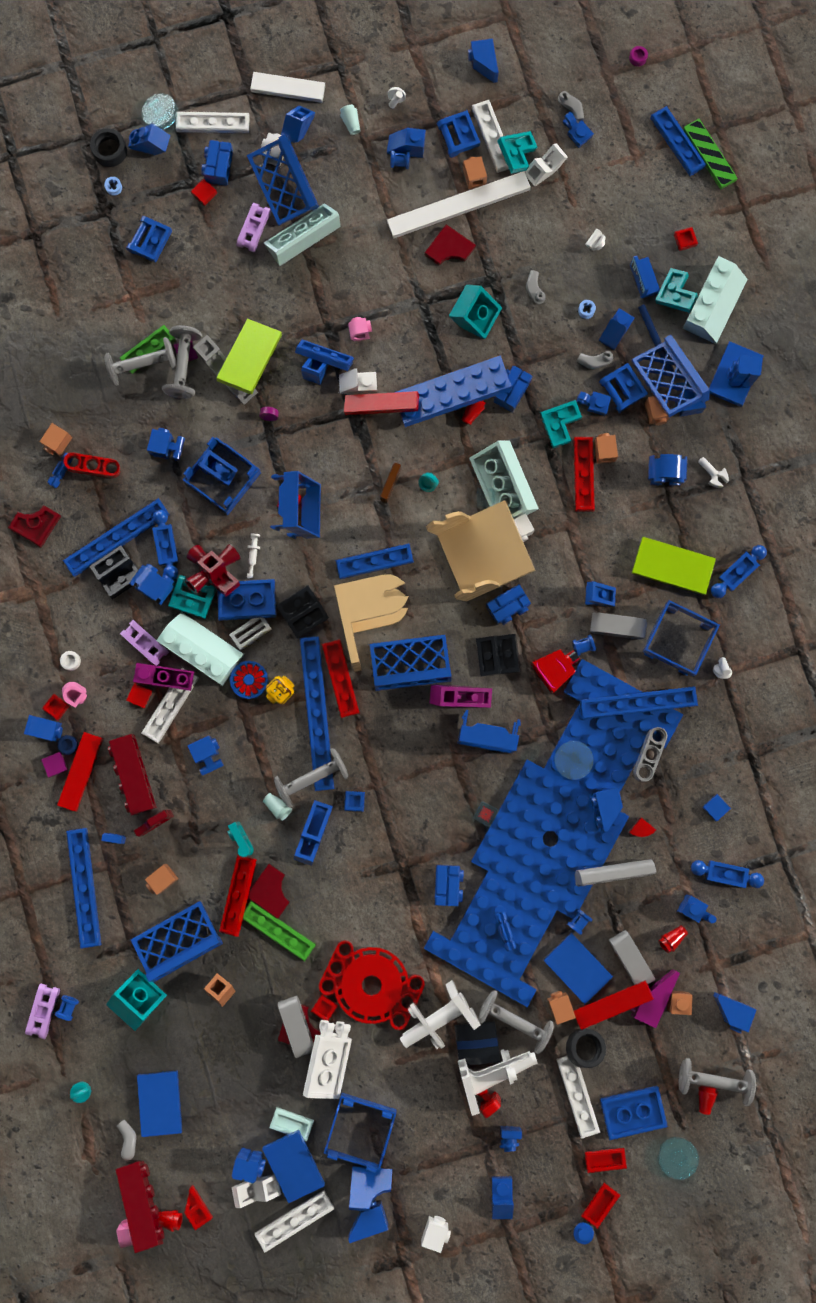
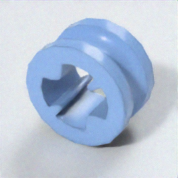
(113, 180)
(588, 303)

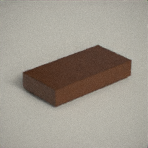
(390, 482)

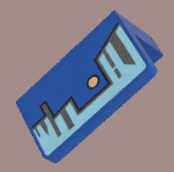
(644, 277)

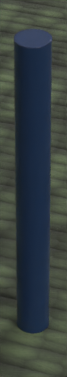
(653, 333)

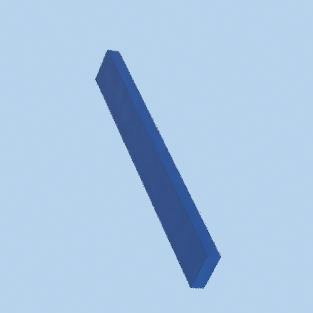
(316, 708)

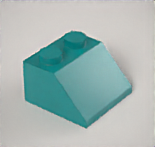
(475, 311)
(136, 1000)

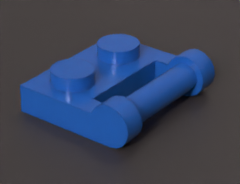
(464, 131)
(154, 241)
(629, 385)

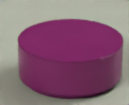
(638, 56)
(269, 413)

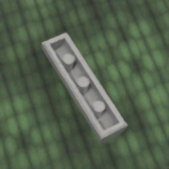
(614, 872)

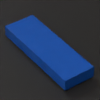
(324, 355)

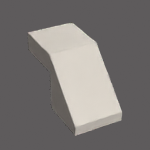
(544, 167)
(261, 1190)

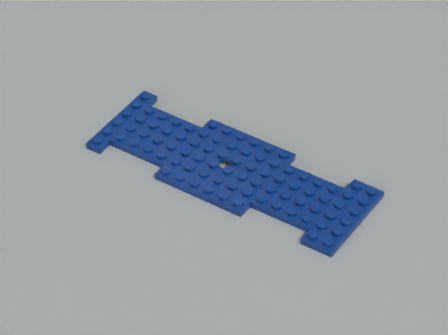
(524, 873)

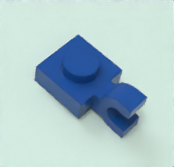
(578, 132)
(597, 402)

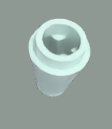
(350, 118)
(277, 806)

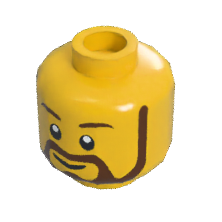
(279, 690)

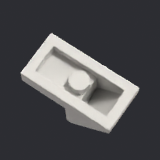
(356, 382)

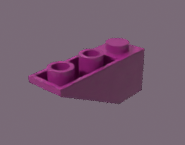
(163, 677)

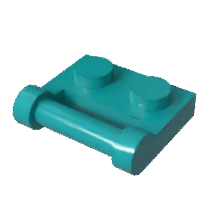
(189, 602)
(238, 834)

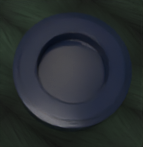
(67, 745)

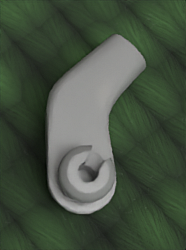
(572, 104)
(533, 288)
(595, 362)
(129, 1143)

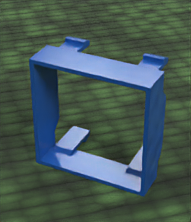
(252, 474)
(289, 505)
(707, 625)
(489, 736)
(387, 1112)

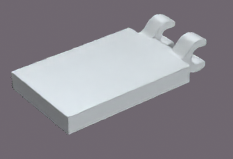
(328, 1061)

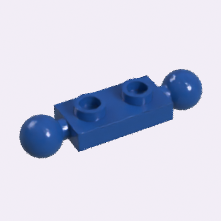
(165, 544)
(738, 571)
(727, 874)

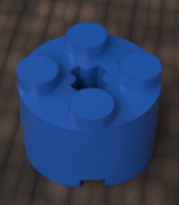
(667, 468)
(152, 584)

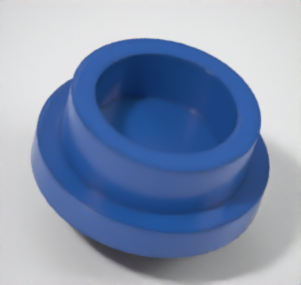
(509, 1144)
(583, 1233)

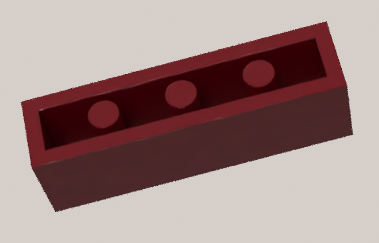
(132, 774)
(139, 1206)

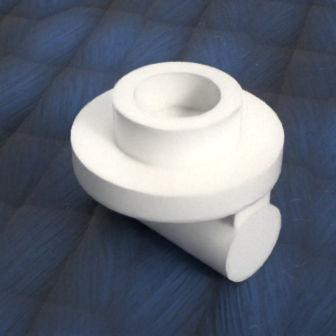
(396, 96)
(596, 240)
(722, 669)

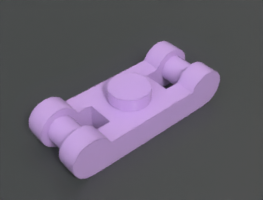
(253, 227)
(144, 642)
(42, 1011)

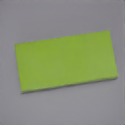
(249, 356)
(673, 566)

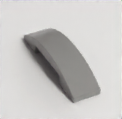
(215, 359)

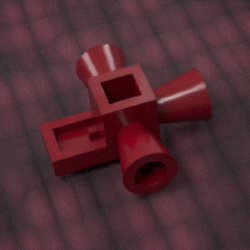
(213, 569)

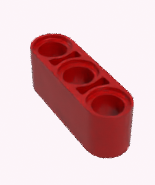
(83, 461)

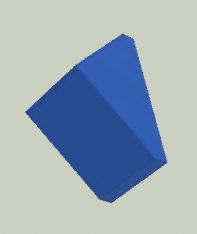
(314, 371)

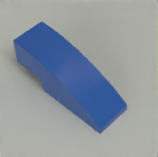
(313, 833)

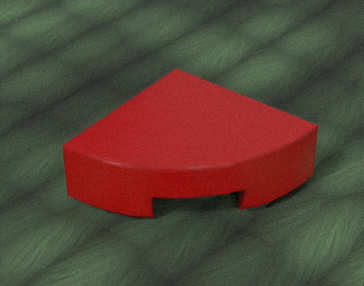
(642, 828)

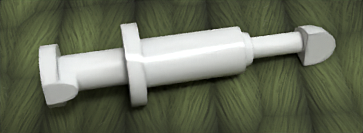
(253, 553)

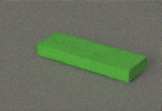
(150, 344)

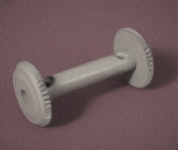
(182, 333)
(140, 361)
(310, 778)
(516, 1022)
(748, 1083)

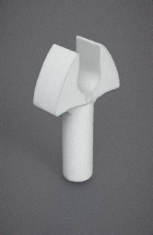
(714, 473)

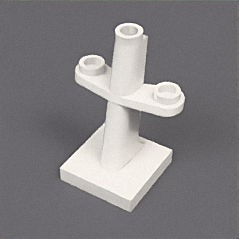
(449, 1012)
(479, 1081)

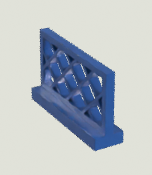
(298, 177)
(686, 372)
(415, 678)
(179, 958)

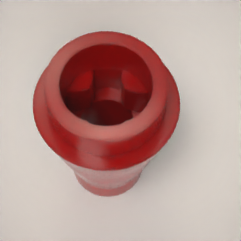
(472, 412)
(672, 939)
(707, 1098)
(170, 1220)

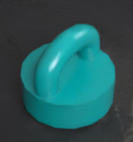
(428, 482)
(80, 1092)

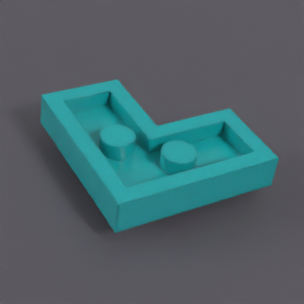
(513, 150)
(673, 294)
(556, 420)

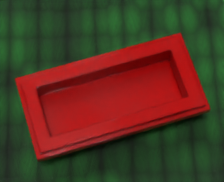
(605, 1160)
(600, 1205)

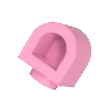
(359, 329)
(74, 693)
(123, 1234)

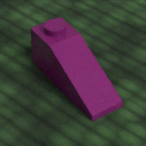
(460, 696)
(652, 1011)

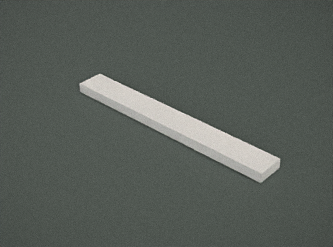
(458, 204)

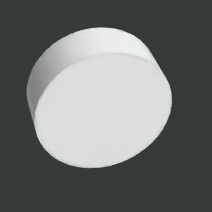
(70, 660)

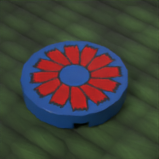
(249, 679)

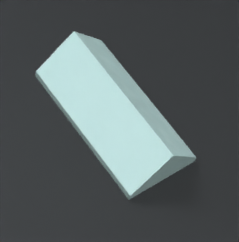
(303, 234)

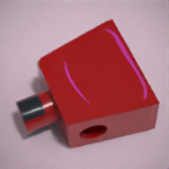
(555, 668)

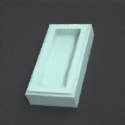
(289, 1122)

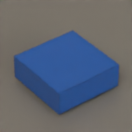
(354, 801)
(716, 807)
(114, 838)
(510, 1132)

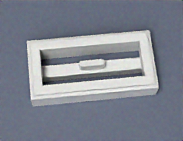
(252, 639)

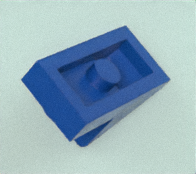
(616, 329)
(217, 467)
(600, 594)
(502, 1197)

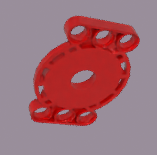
(356, 970)

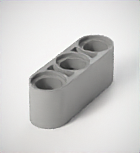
(618, 626)
(656, 747)
(631, 958)
(296, 1026)

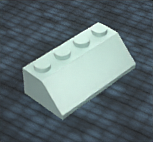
(716, 300)
(500, 470)
(200, 648)

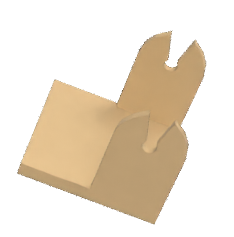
(482, 549)
(368, 606)

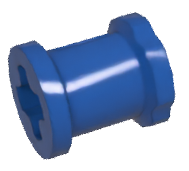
(400, 159)
(584, 645)
(579, 921)
(66, 1007)

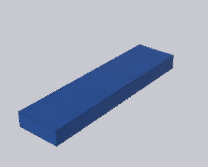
(678, 141)
(374, 561)

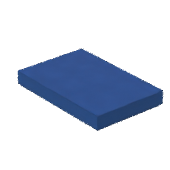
(720, 384)
(249, 601)
(577, 968)
(159, 1103)
(633, 1112)
(293, 1166)

